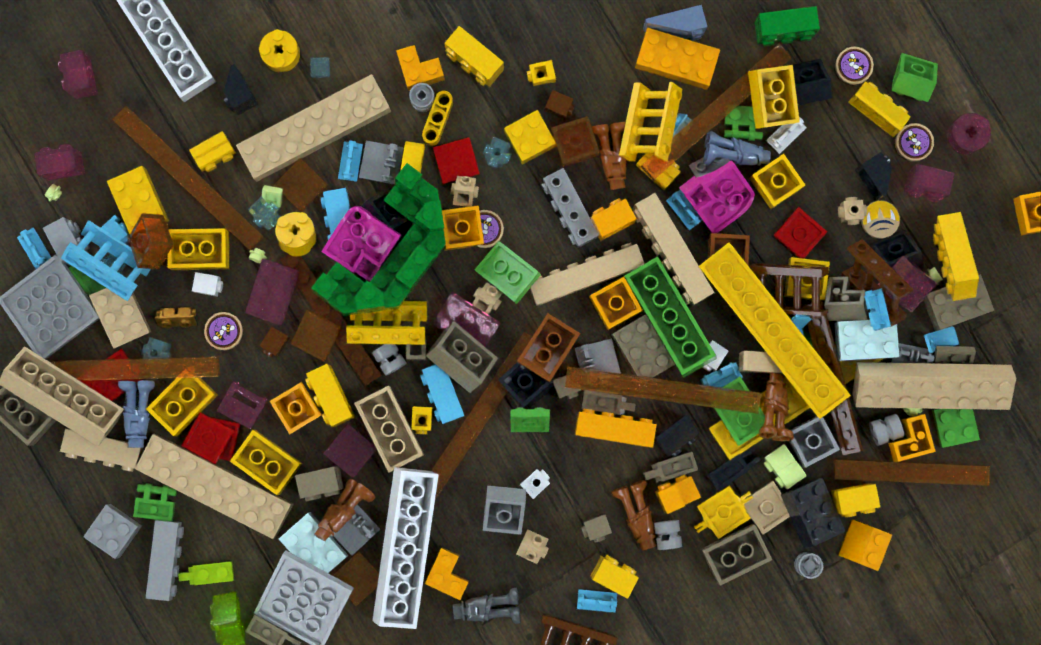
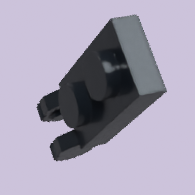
(732, 469)

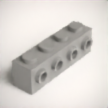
(570, 208)
(163, 560)

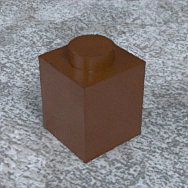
(559, 105)
(274, 342)

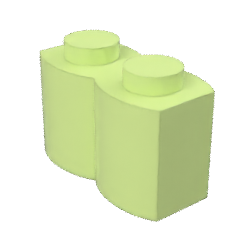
(784, 467)

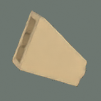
(757, 363)

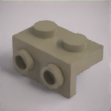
(954, 355)

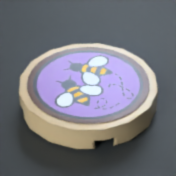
(854, 65)
(914, 142)
(491, 227)
(223, 331)

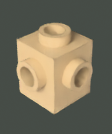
(464, 191)
(847, 215)
(487, 298)
(533, 547)

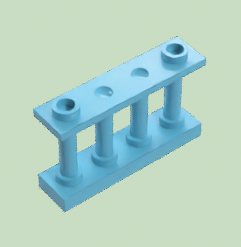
(98, 270)

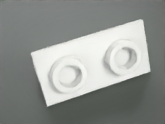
(785, 135)

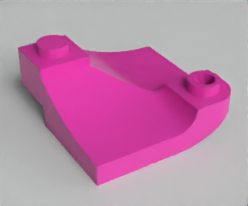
(719, 196)
(361, 243)

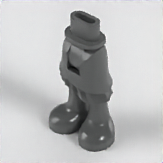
(480, 608)

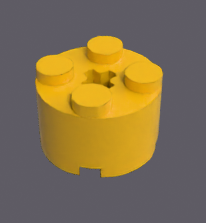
(276, 61)
(298, 224)

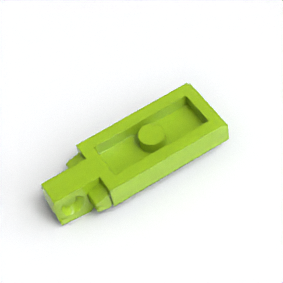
(208, 573)

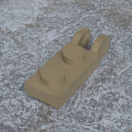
(269, 632)

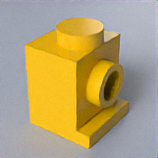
(544, 67)
(418, 412)

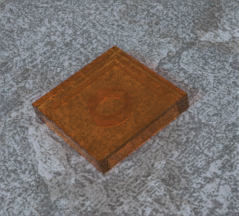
(301, 185)
(316, 335)
(359, 574)

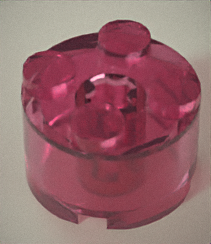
(960, 140)

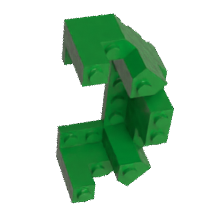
(407, 263)

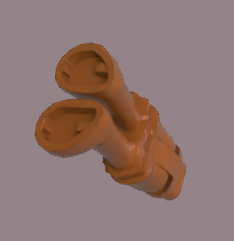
(613, 163)
(776, 402)
(342, 512)
(641, 521)

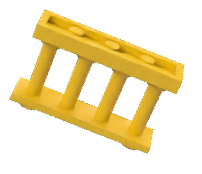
(635, 118)
(396, 334)

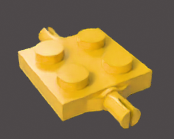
(724, 512)

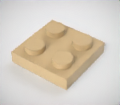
(767, 508)

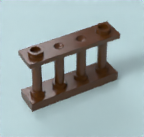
(879, 269)
(796, 273)
(570, 628)

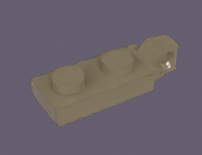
(606, 402)
(672, 467)

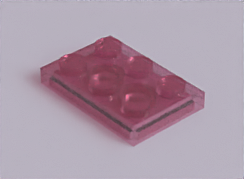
(272, 291)
(469, 317)

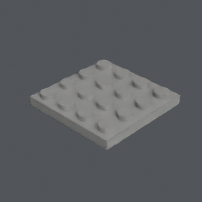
(49, 307)
(303, 599)

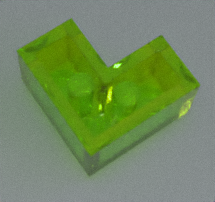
(227, 619)

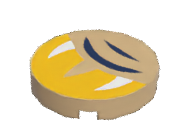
(881, 219)

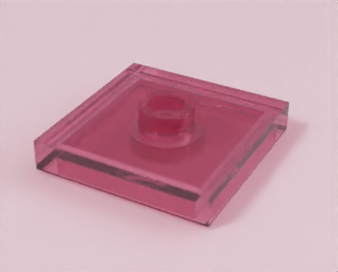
(350, 451)

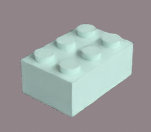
(860, 342)
(305, 545)

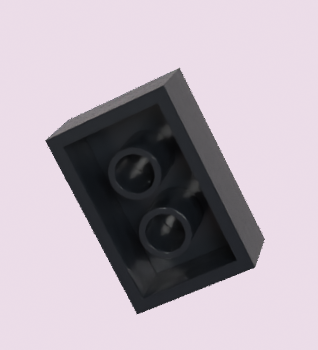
(813, 513)

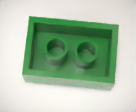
(787, 26)

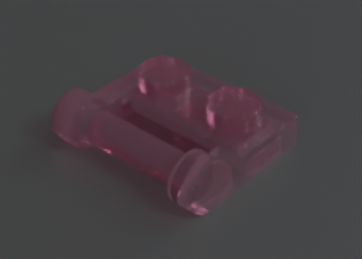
(238, 410)

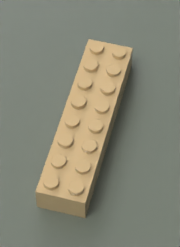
(313, 128)
(933, 386)
(214, 486)

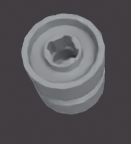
(422, 97)
(385, 352)
(888, 429)
(669, 527)
(808, 565)

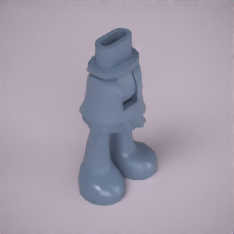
(739, 151)
(136, 420)

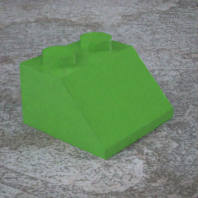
(915, 77)

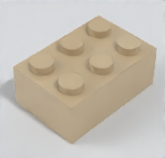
(120, 318)

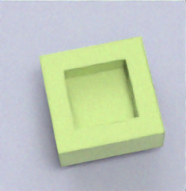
(272, 194)

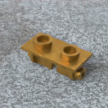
(167, 318)

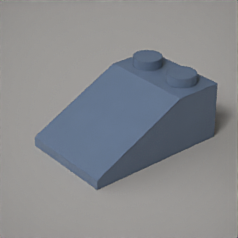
(685, 23)

